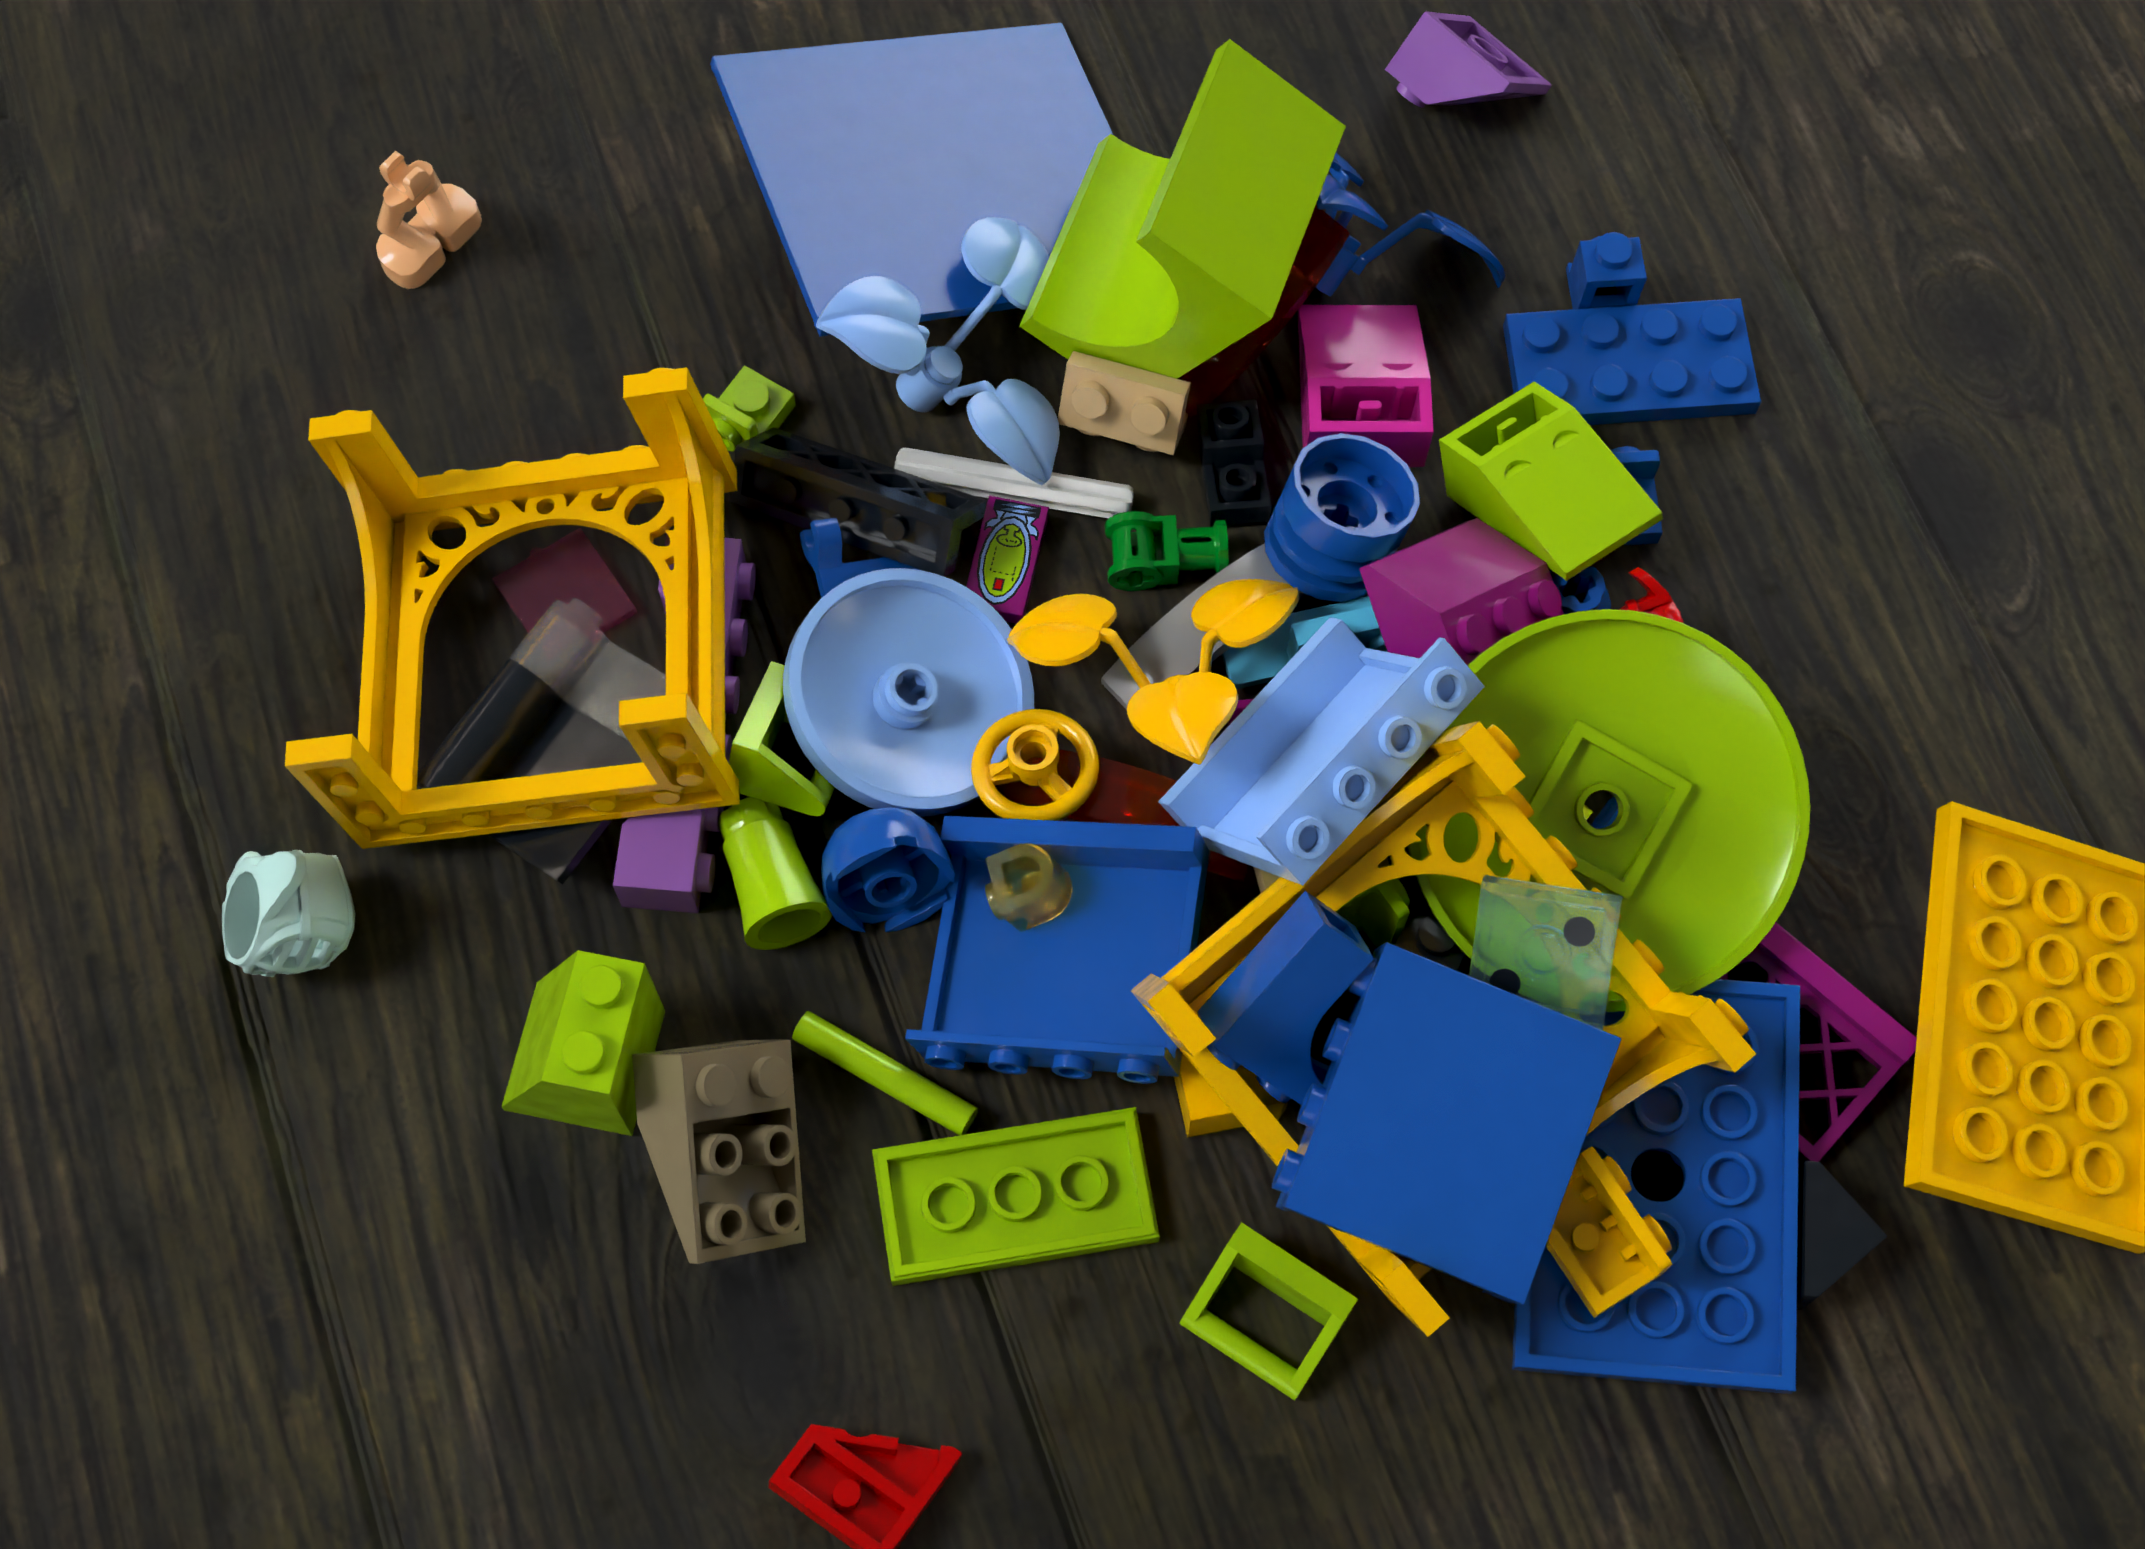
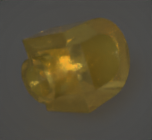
(1027, 886)

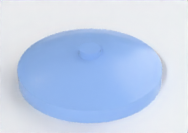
(899, 686)

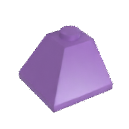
(1459, 62)

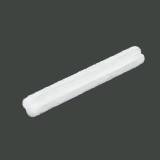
(1001, 480)

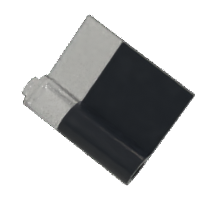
(548, 714)

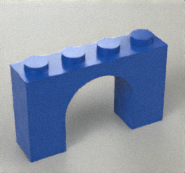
(1279, 995)

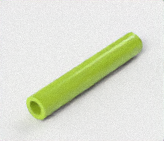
(885, 1073)

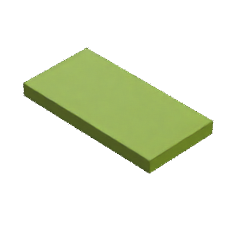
(1014, 1196)

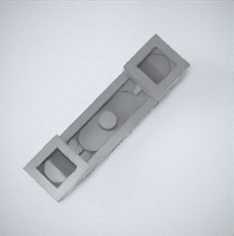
(1174, 642)

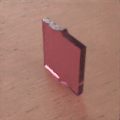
(563, 572)

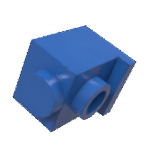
(1607, 262)

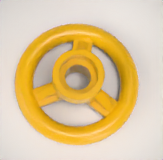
(1034, 735)

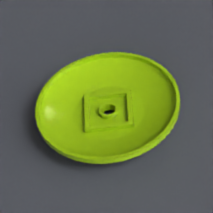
(1689, 751)

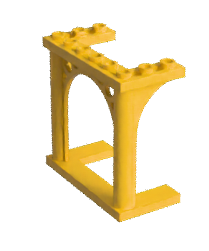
(678, 736)
(1472, 774)

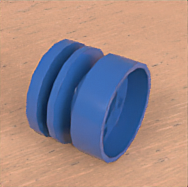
(1339, 512)

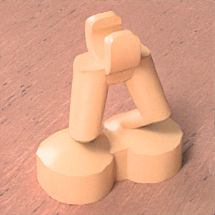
(444, 219)

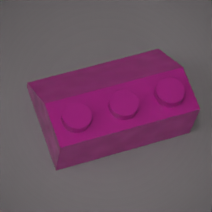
(1460, 588)

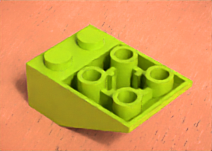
(1545, 481)

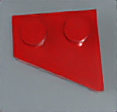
(862, 1487)

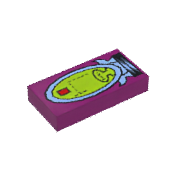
(1008, 555)

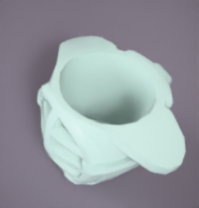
(286, 912)

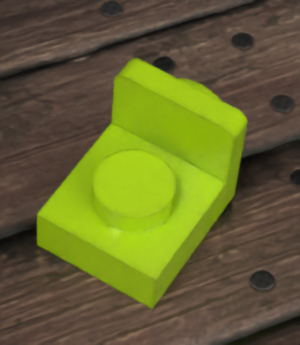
(749, 407)

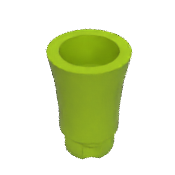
(770, 877)

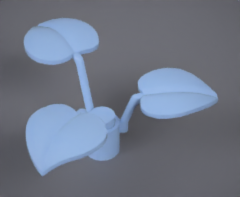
(883, 328)

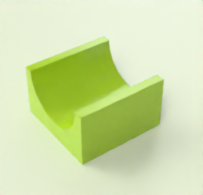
(1192, 248)

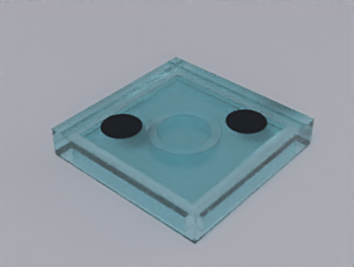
(1547, 945)

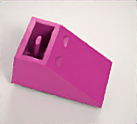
(1366, 376)

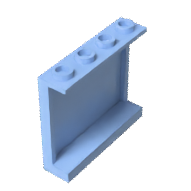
(1319, 750)

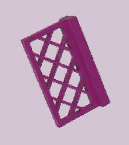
(1844, 1012)

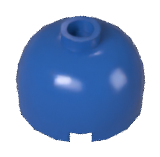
(885, 869)

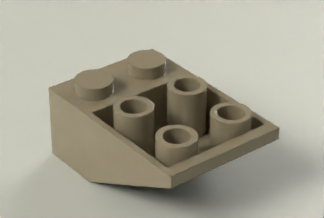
(724, 1144)

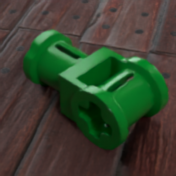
(1161, 549)

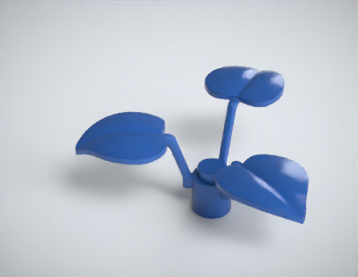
(1336, 197)

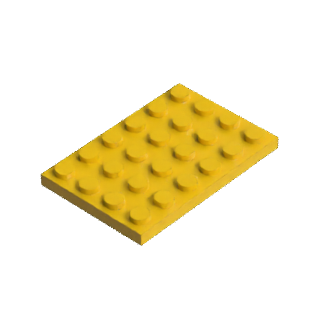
(2032, 1030)

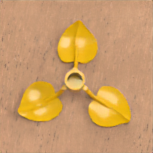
(1182, 710)

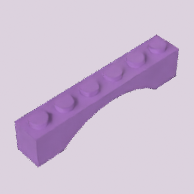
(665, 855)

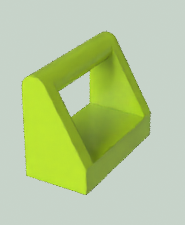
(762, 771)
(1287, 1279)

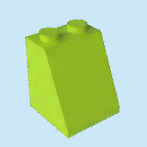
(581, 1043)

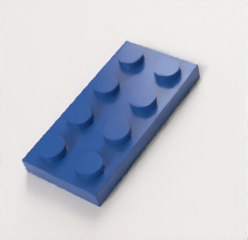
(1638, 360)

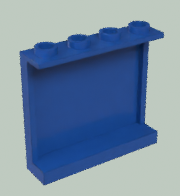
(1066, 985)
(1446, 1122)

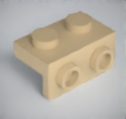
(1123, 403)

